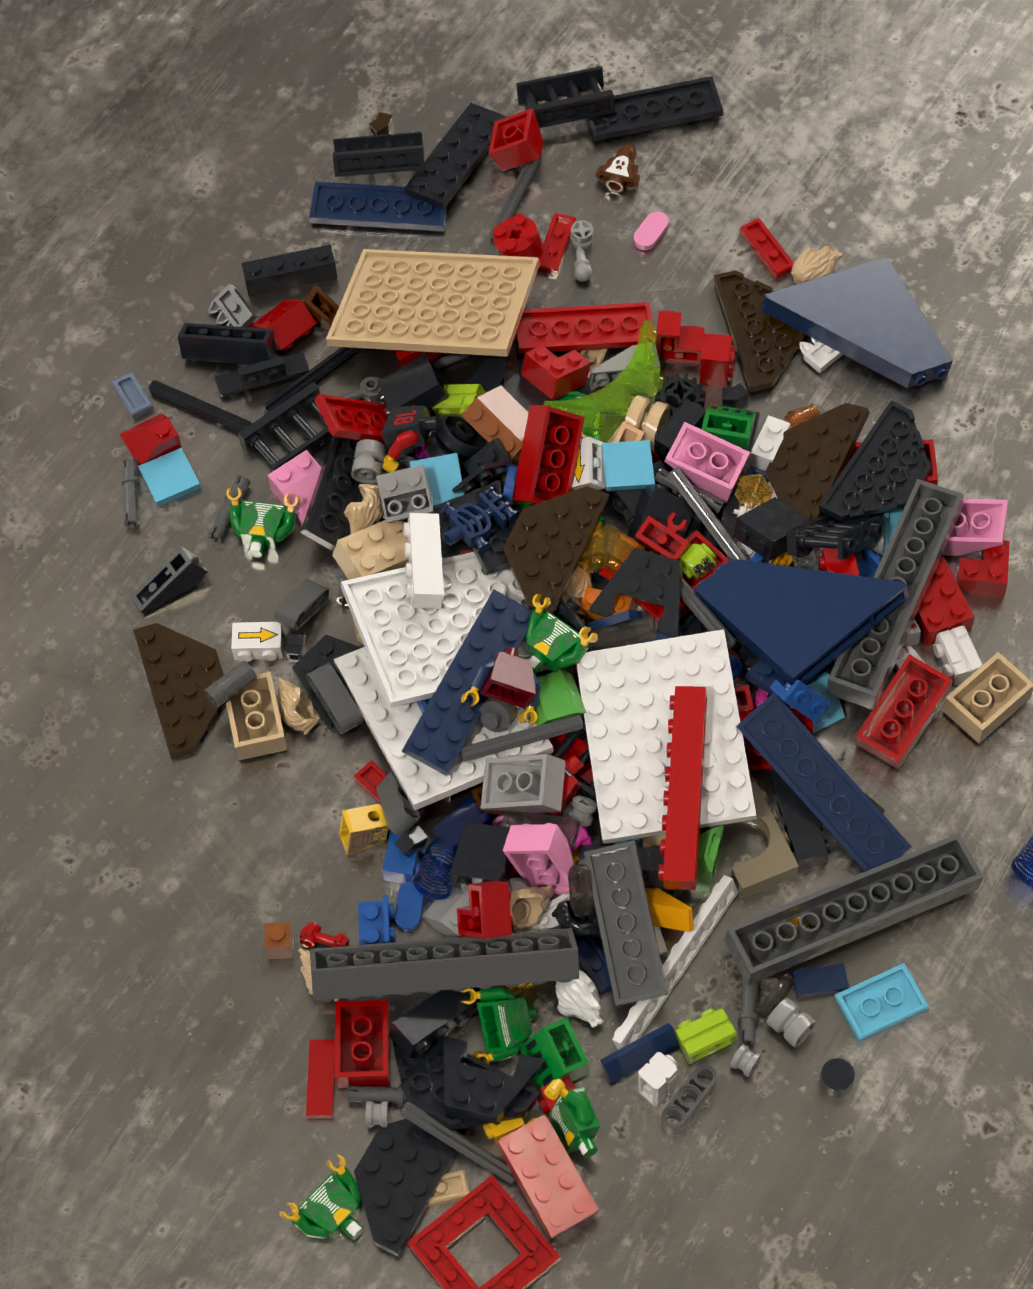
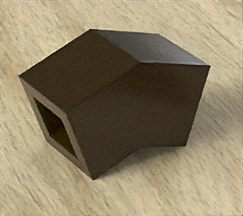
(382, 124)

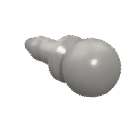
(582, 266)

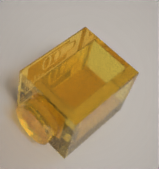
(753, 490)

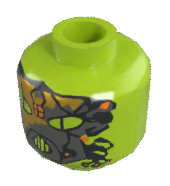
(697, 561)

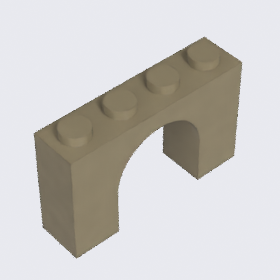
(775, 863)

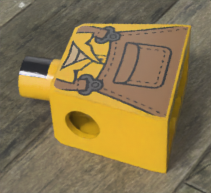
(362, 828)

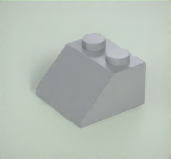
(443, 913)

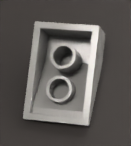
(523, 783)

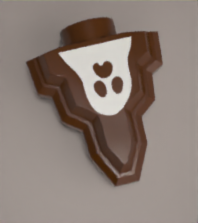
(621, 170)

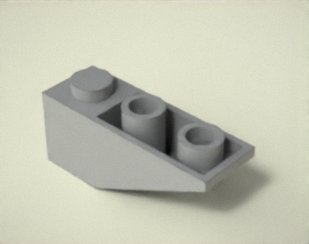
(612, 368)

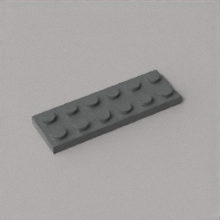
(626, 923)

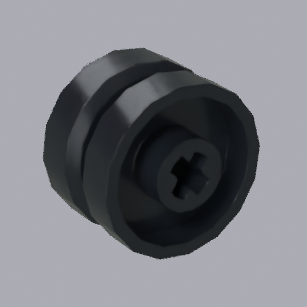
(455, 437)

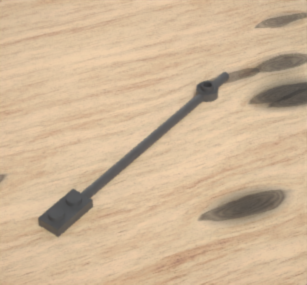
(371, 394)

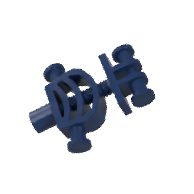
(470, 517)

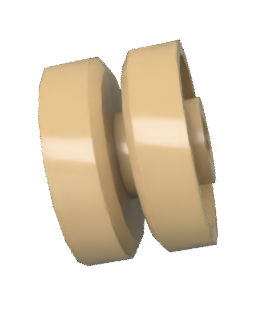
(647, 418)

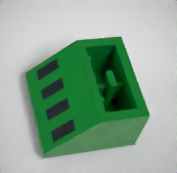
(730, 424)
(560, 1052)

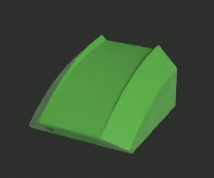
(558, 698)
(708, 856)

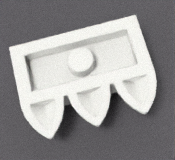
(820, 355)

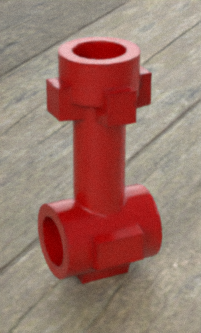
(312, 934)

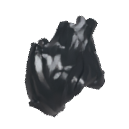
(580, 925)

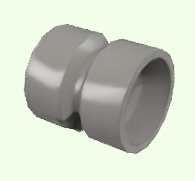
(368, 461)
(788, 1020)

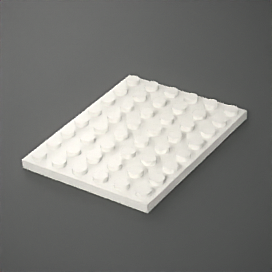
(418, 645)
(394, 726)
(627, 732)

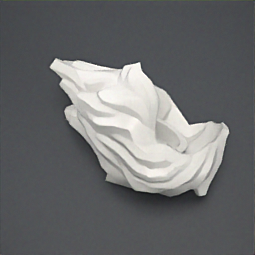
(580, 999)

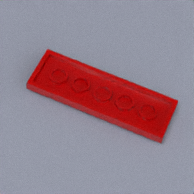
(582, 327)

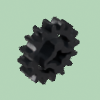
(686, 388)

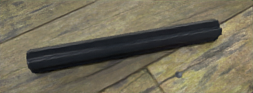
(311, 376)
(198, 406)

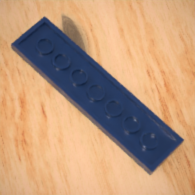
(446, 719)
(822, 785)

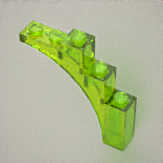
(615, 397)

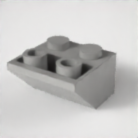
(405, 493)

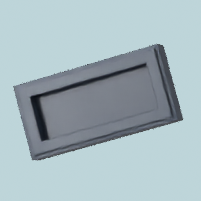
(132, 395)

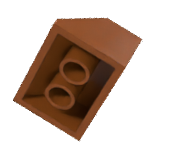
(501, 417)

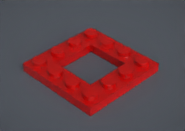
(492, 1200)

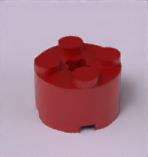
(518, 237)

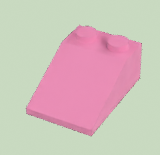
(707, 460)
(298, 479)
(978, 526)
(540, 855)

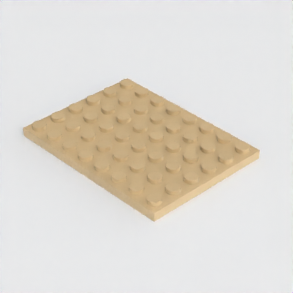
(434, 302)

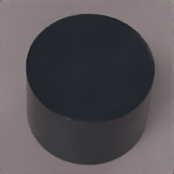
(837, 1078)

